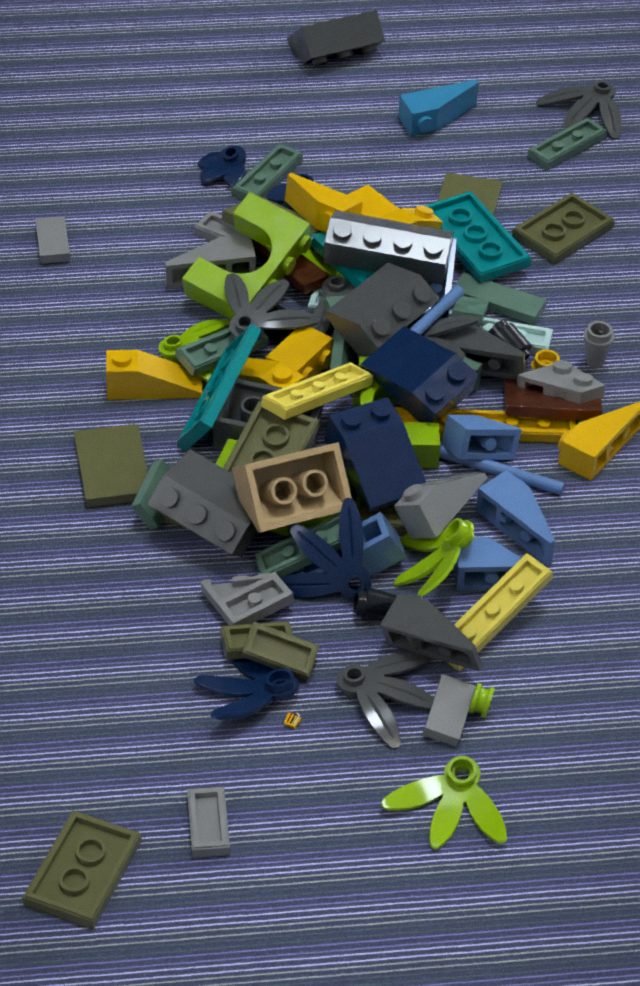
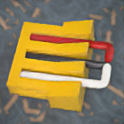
(292, 720)

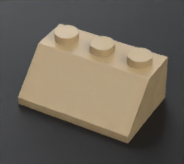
(293, 487)

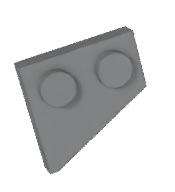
(563, 381)
(248, 597)

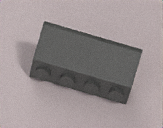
(372, 242)

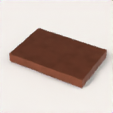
(535, 404)

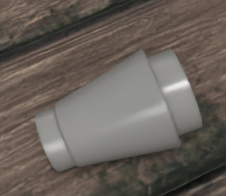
(598, 341)

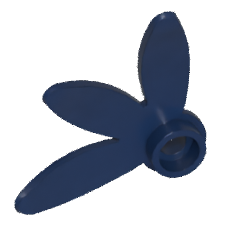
(323, 555)
(258, 692)

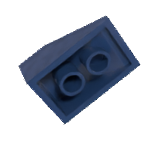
(421, 375)
(375, 452)

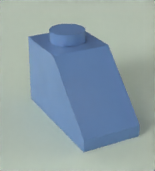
(480, 438)
(482, 564)

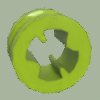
(481, 700)

